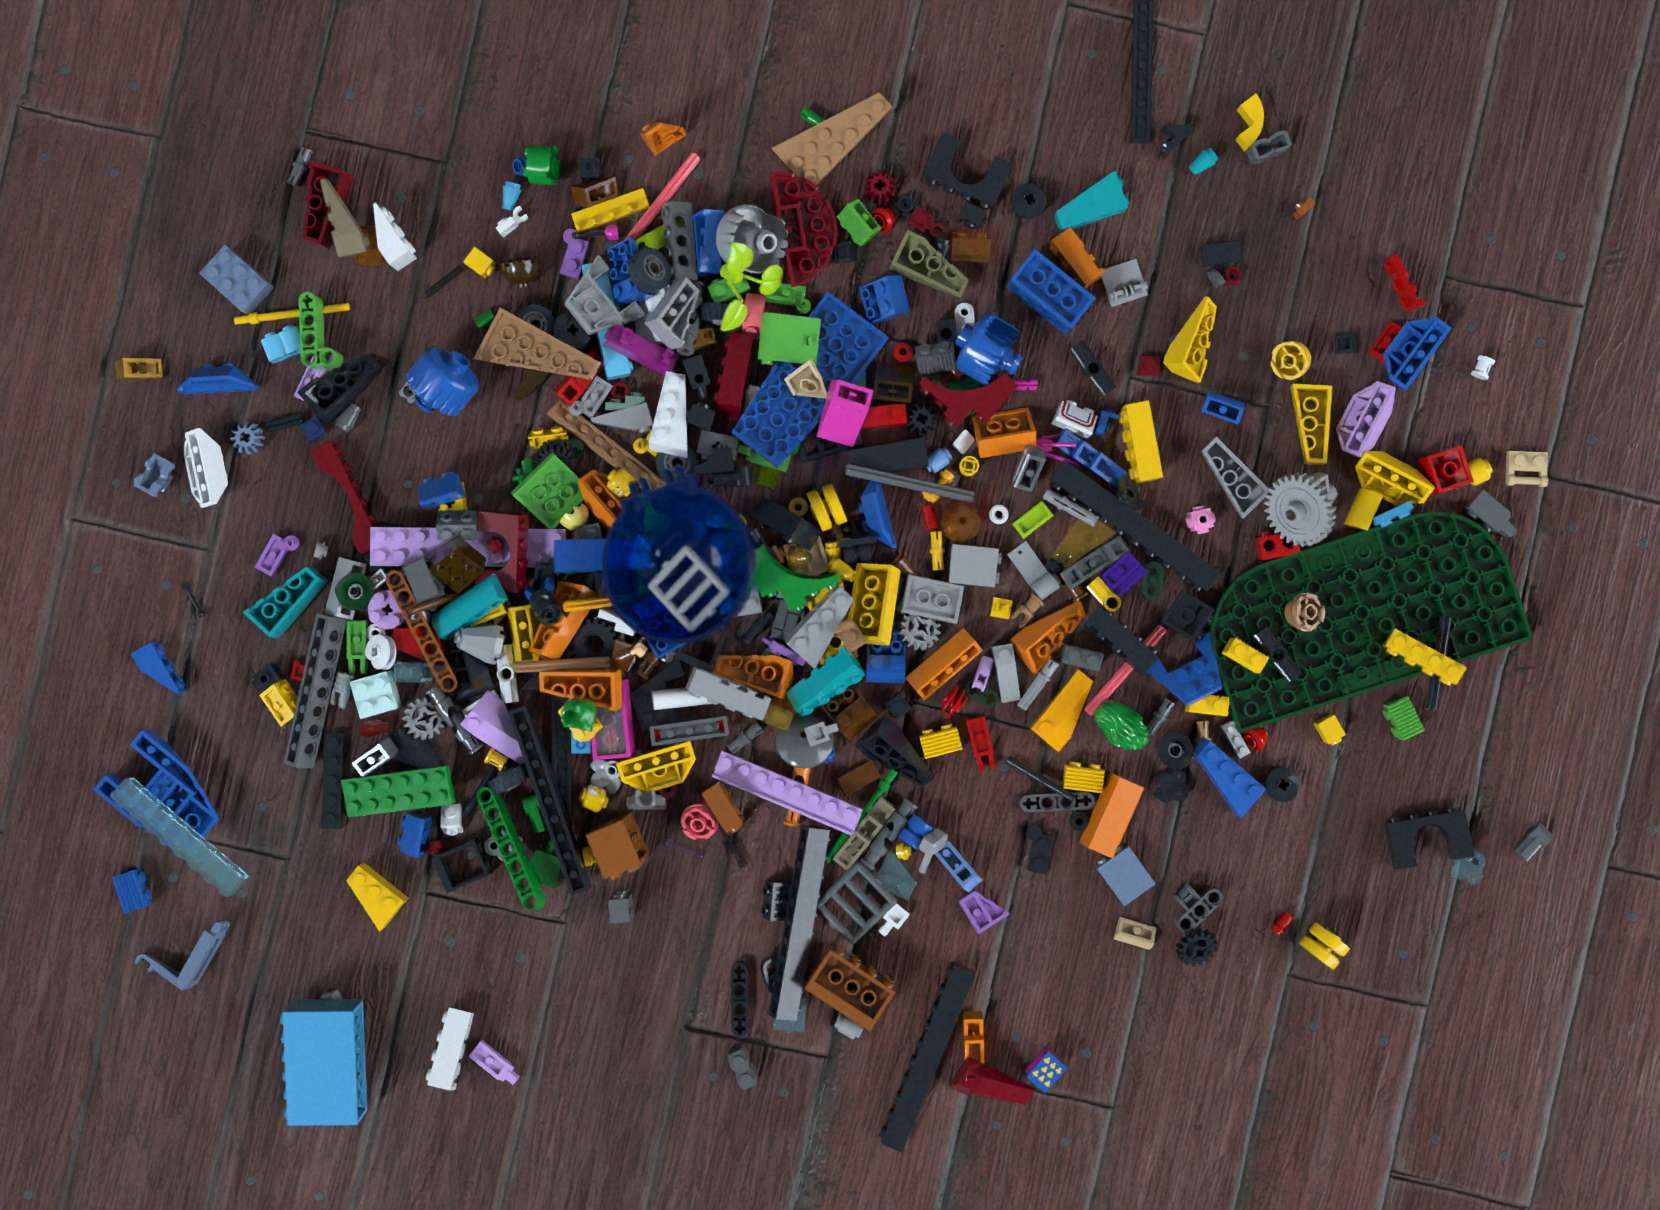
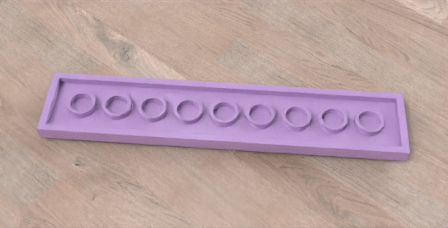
(407, 545)

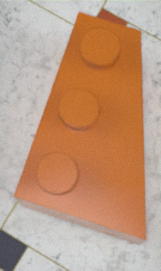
(1075, 258)

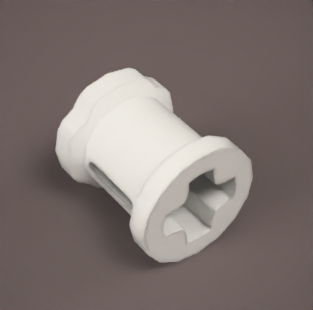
(1482, 367)

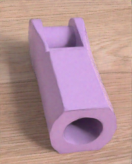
(983, 672)

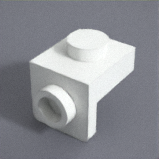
(451, 819)

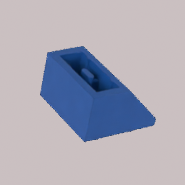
(884, 299)

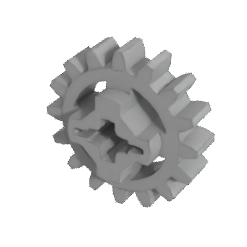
(924, 637)
(426, 726)

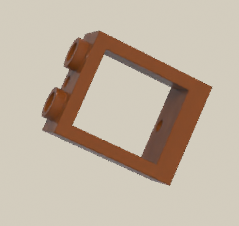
(723, 807)

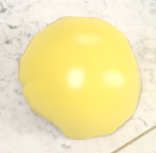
(577, 519)

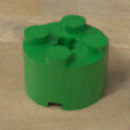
(541, 165)

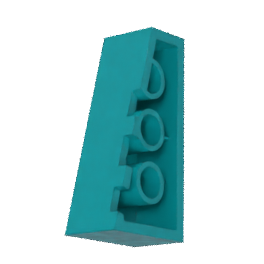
(287, 602)
(826, 682)

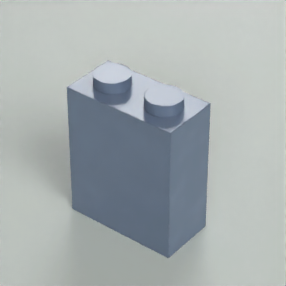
(1125, 874)

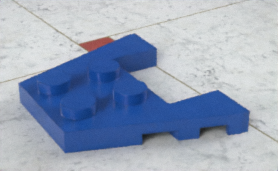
(1194, 679)

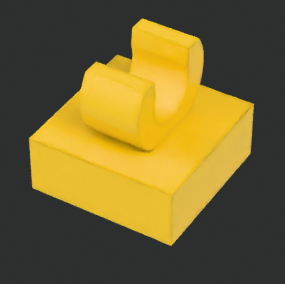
(1001, 608)

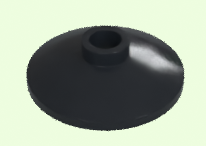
(1170, 755)

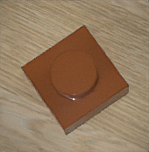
(1302, 207)

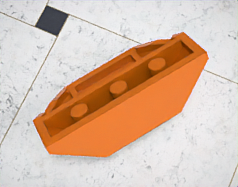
(600, 498)

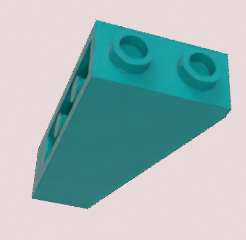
(1094, 204)

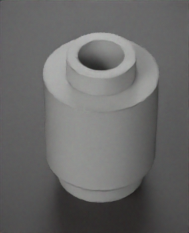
(848, 1027)

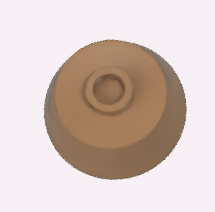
(1304, 612)

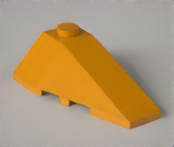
(1060, 716)

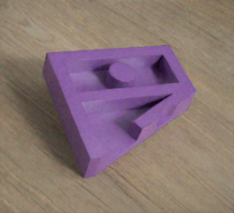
(981, 911)

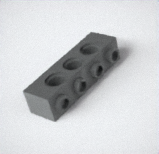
(684, 234)

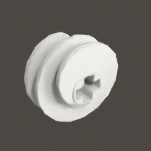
(381, 651)

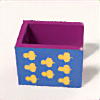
(1045, 1069)

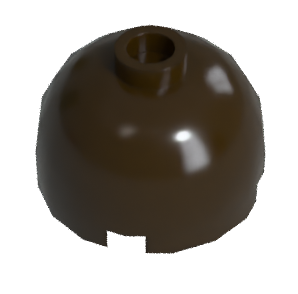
(521, 270)

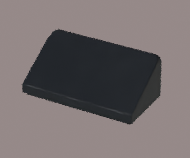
(1221, 253)

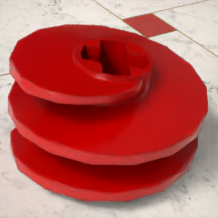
(953, 701)

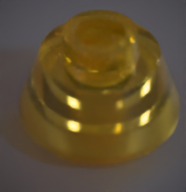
(797, 558)

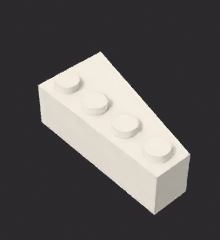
(450, 1049)

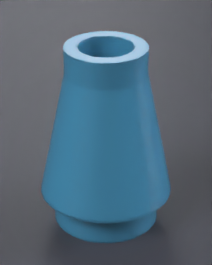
(510, 195)

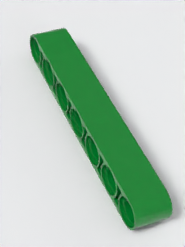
(518, 853)

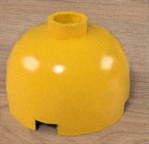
(1290, 360)

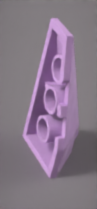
(492, 725)

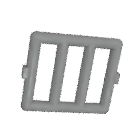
(666, 598)

